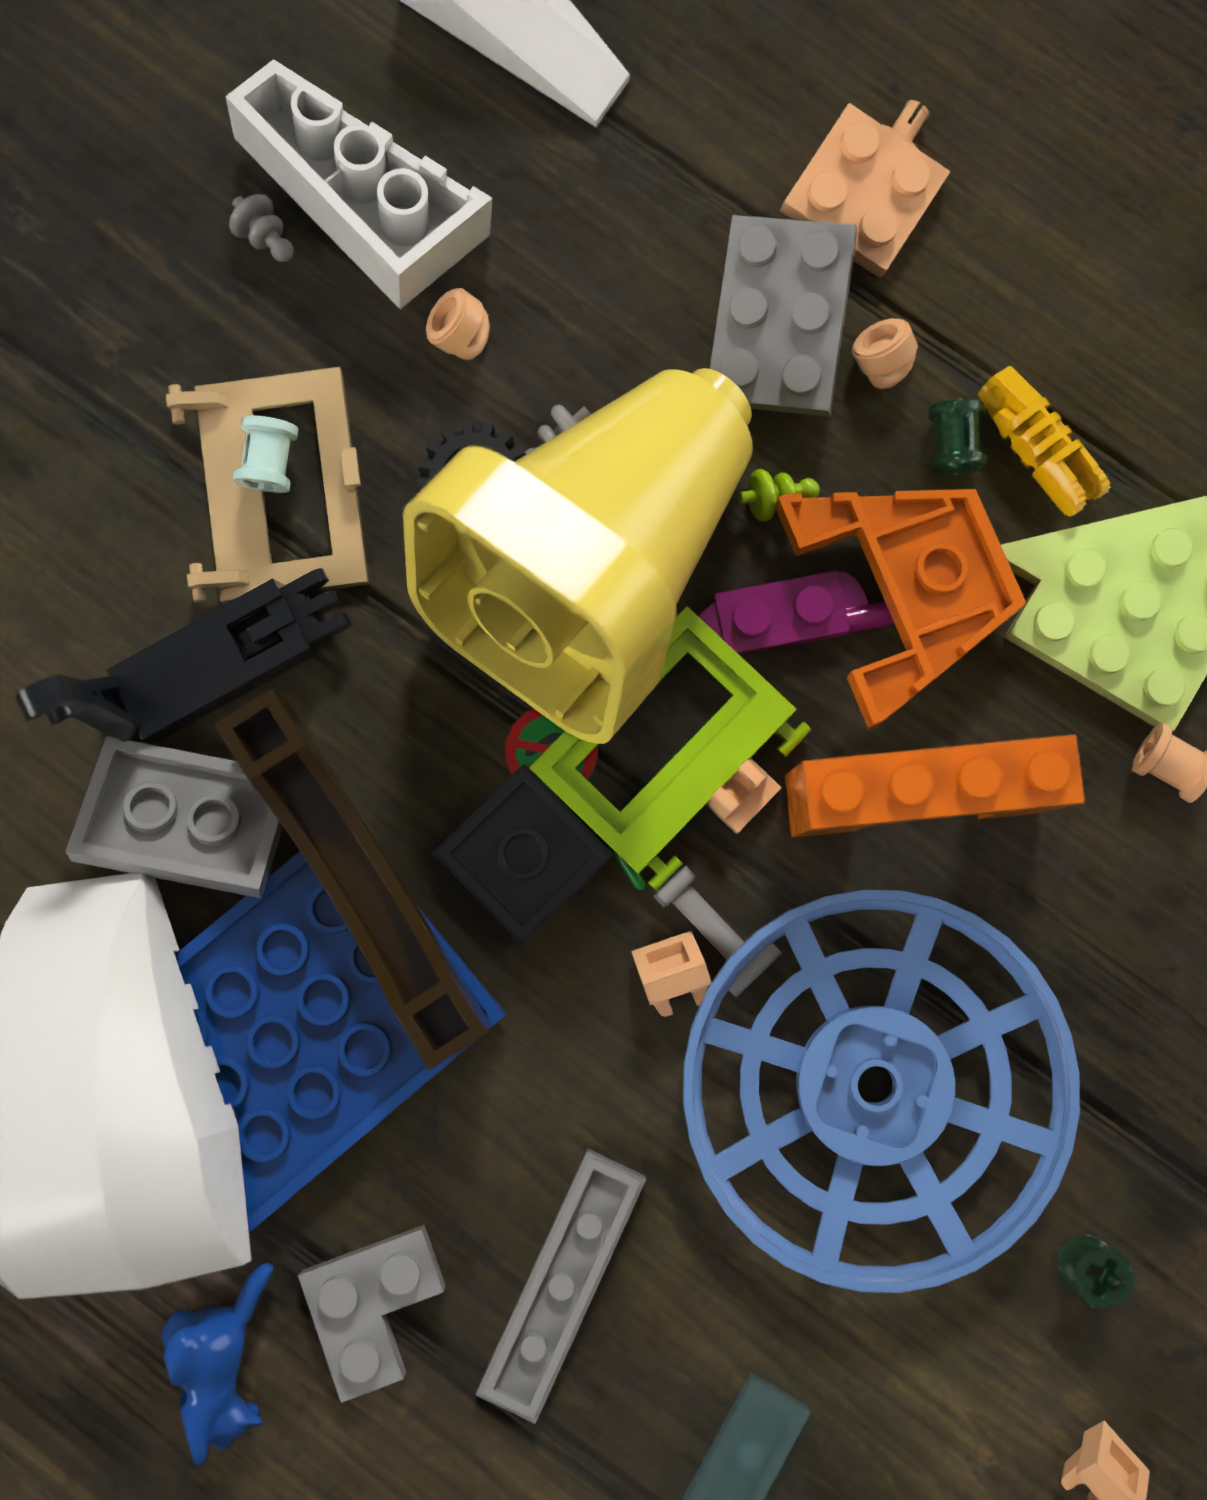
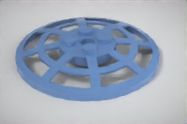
(912, 1113)

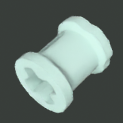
(265, 454)

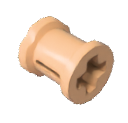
(1172, 762)

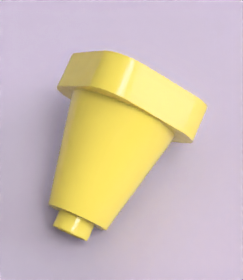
(576, 554)

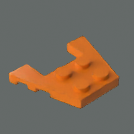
(934, 569)

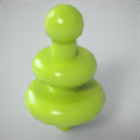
(764, 492)

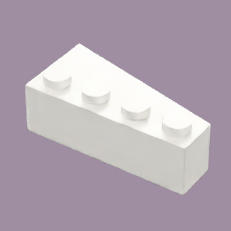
(366, 192)

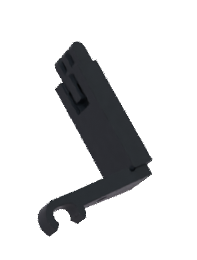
(197, 665)

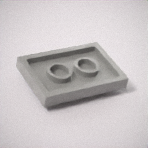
(784, 311)
(175, 819)

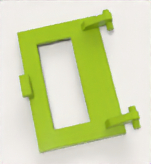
(694, 772)

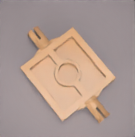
(870, 180)

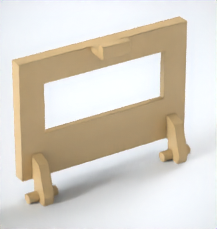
(240, 512)

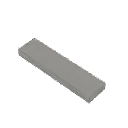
(561, 1286)

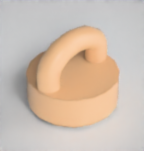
(458, 324)
(886, 352)

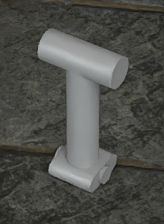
(712, 926)

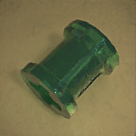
(957, 437)
(1096, 1291)

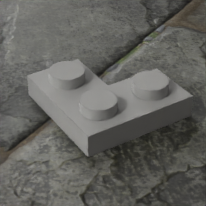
(352, 1301)

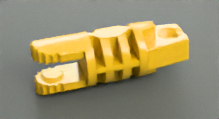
(1043, 441)

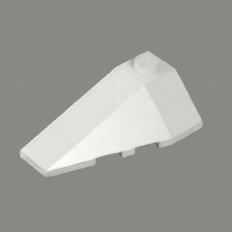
(541, 44)

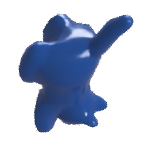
(204, 1359)

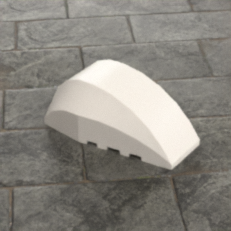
(109, 1101)

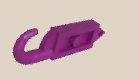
(793, 612)

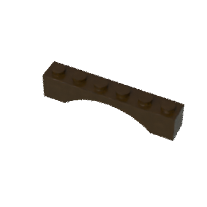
(333, 838)

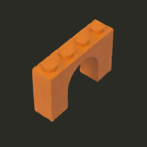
(933, 784)

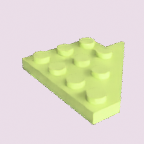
(1121, 606)

